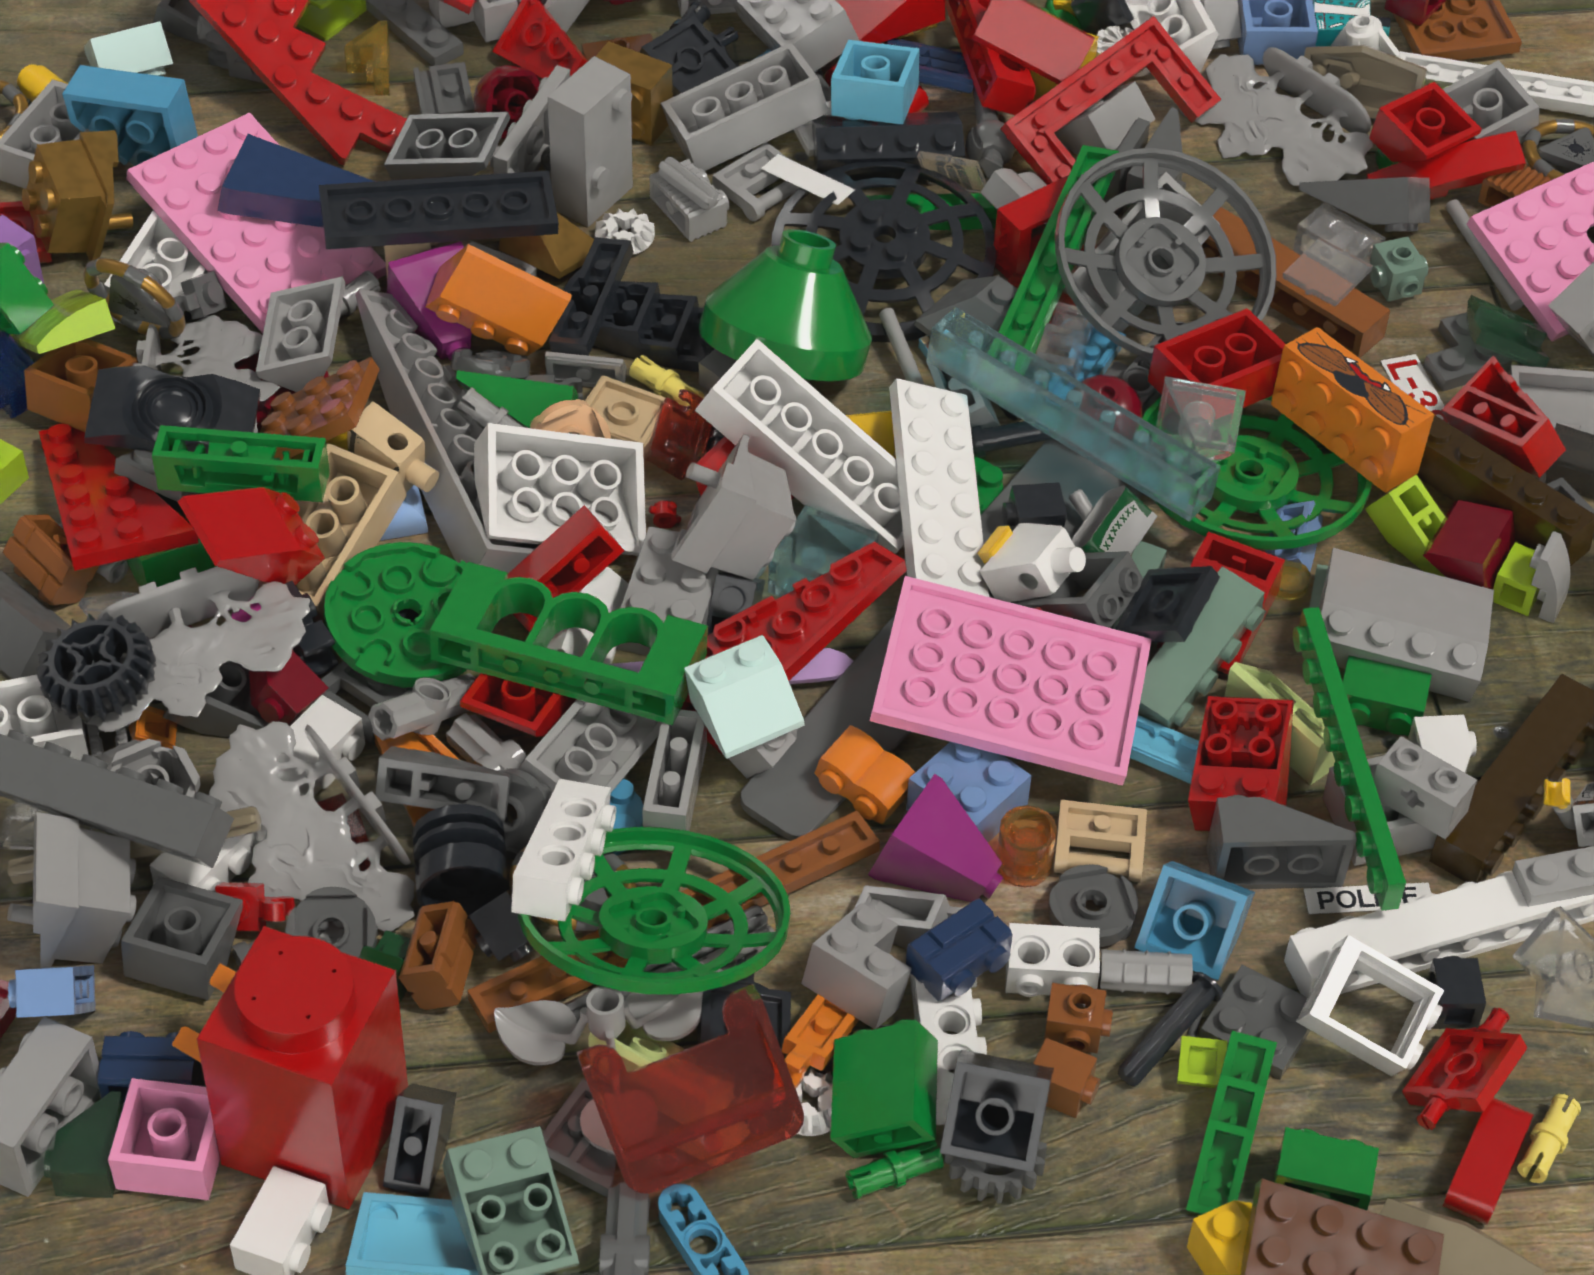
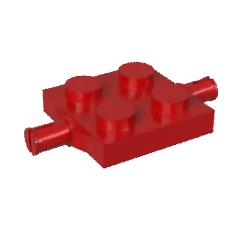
(1464, 1069)

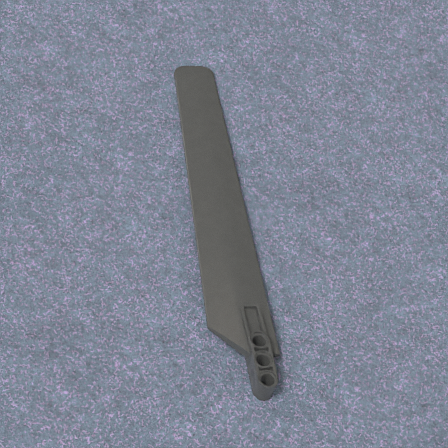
(789, 793)

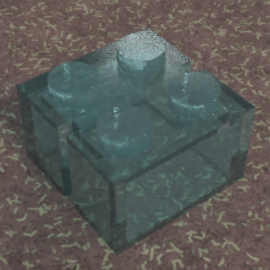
(812, 547)

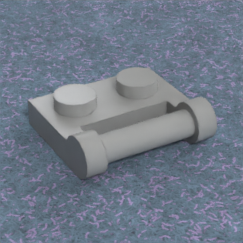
(746, 178)

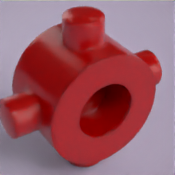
(665, 514)

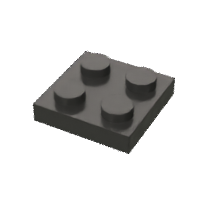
(1263, 1010)

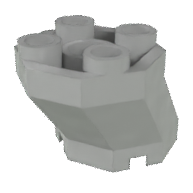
(155, 763)

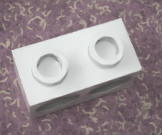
(1053, 952)

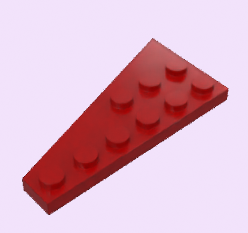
(103, 512)
(814, 612)

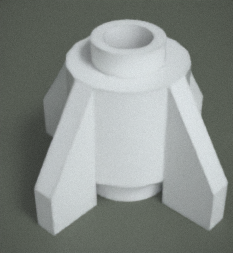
(1366, 31)

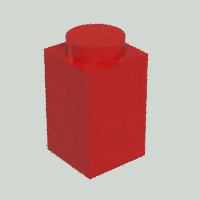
(304, 1063)

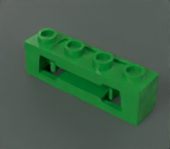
(239, 462)

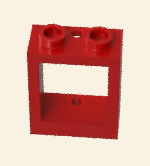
(1015, 227)

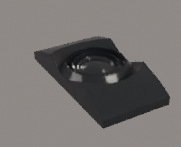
(136, 400)

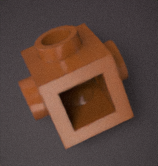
(1078, 1016)

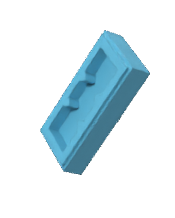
(1164, 749)

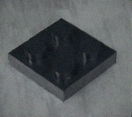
(1169, 603)

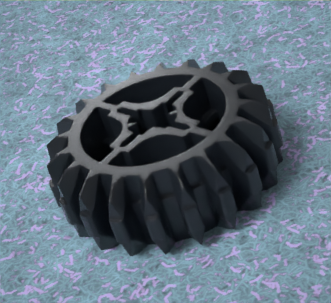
(93, 656)

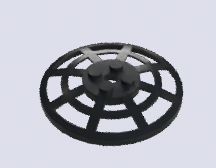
(904, 225)

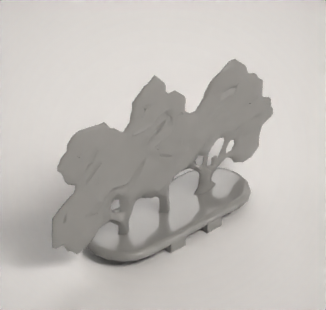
(1264, 119)
(220, 348)
(191, 657)
(303, 842)

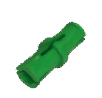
(894, 1169)

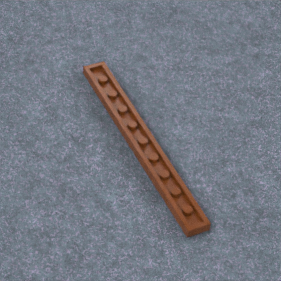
(793, 863)

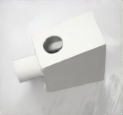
(1032, 563)

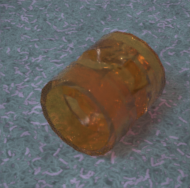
(1026, 845)

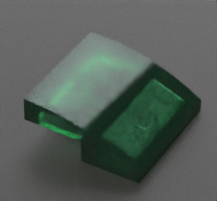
(1506, 333)

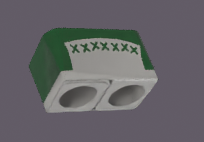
(1115, 523)

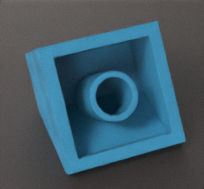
(1195, 917)

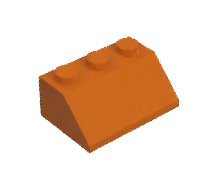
(496, 300)

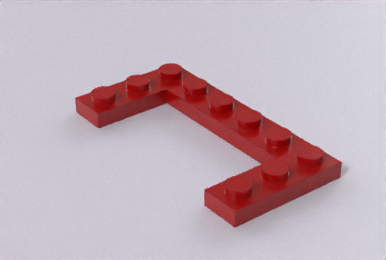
(1145, 47)

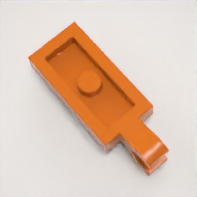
(813, 1037)

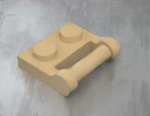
(1102, 829)

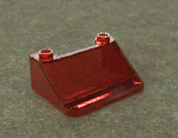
(697, 1103)

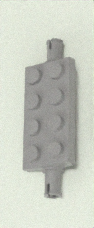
(530, 135)

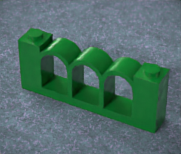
(485, 595)

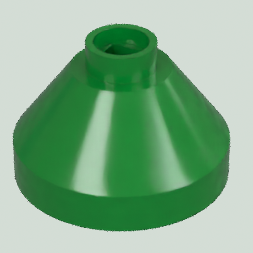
(794, 305)

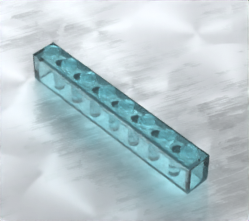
(1073, 413)

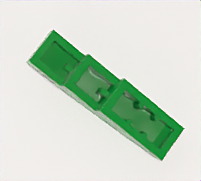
(1231, 1122)

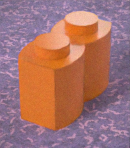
(864, 774)

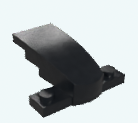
(627, 315)

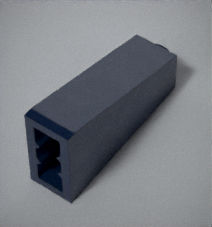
(278, 183)

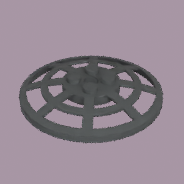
(1164, 238)

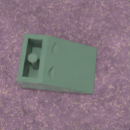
(510, 1205)

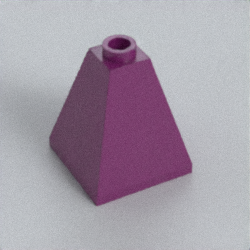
(411, 283)
(939, 849)

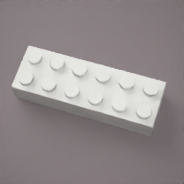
(796, 428)

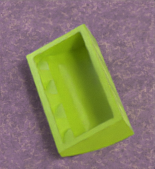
(70, 320)

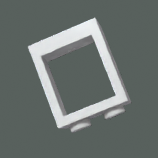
(1423, 1015)

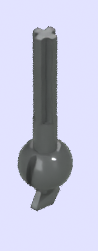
(987, 141)

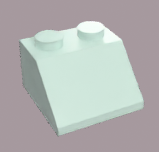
(131, 50)
(743, 696)

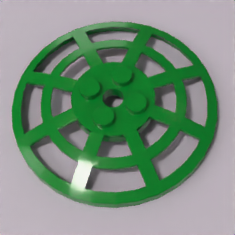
(1271, 488)
(663, 923)

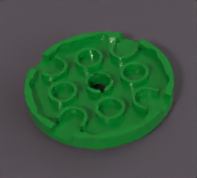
(365, 605)

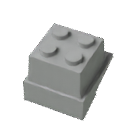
(737, 516)
(77, 891)

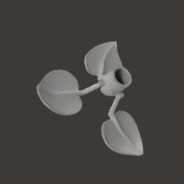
(541, 1028)

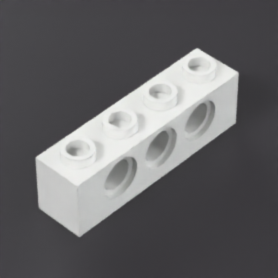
(563, 850)
(953, 1014)

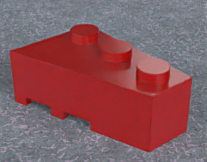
(1505, 419)

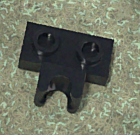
(316, 642)

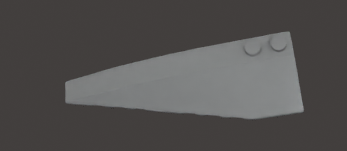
(426, 401)

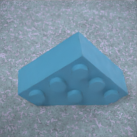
(143, 109)

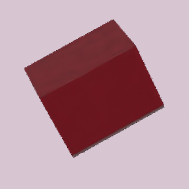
(1472, 543)

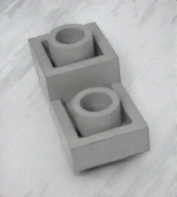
(1551, 575)

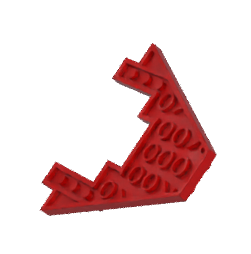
(284, 60)

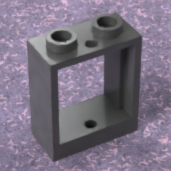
(1111, 586)

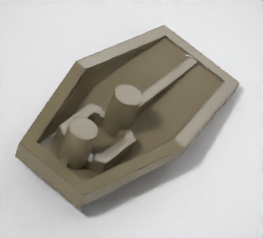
(1368, 73)
(1464, 1246)

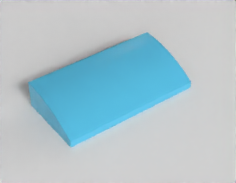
(408, 1238)

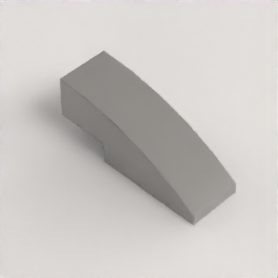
(911, 910)

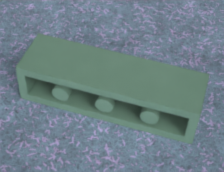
(1190, 667)

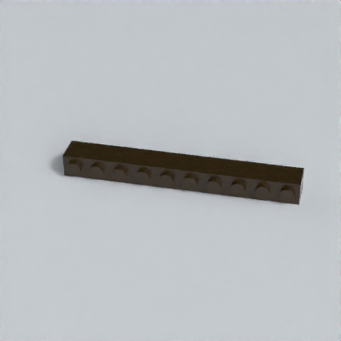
(1478, 475)

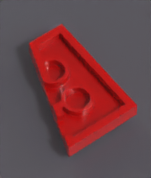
(537, 42)

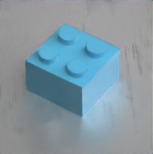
(875, 82)

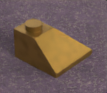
(553, 253)

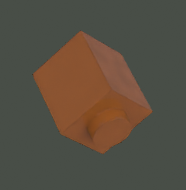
(1072, 1077)

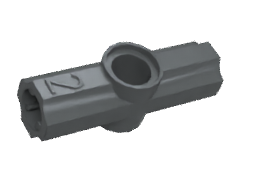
(625, 1242)

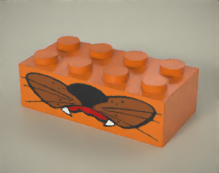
(1351, 409)

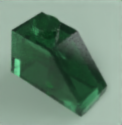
(82, 1150)

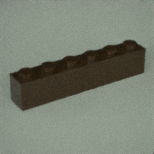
(1515, 781)

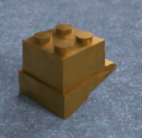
(74, 193)

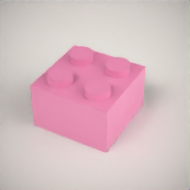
(165, 1141)

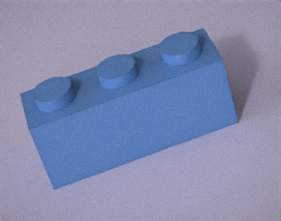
(53, 991)

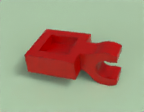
(256, 907)

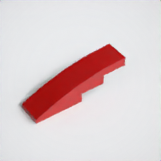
(1462, 164)

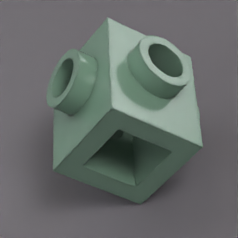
(1398, 269)

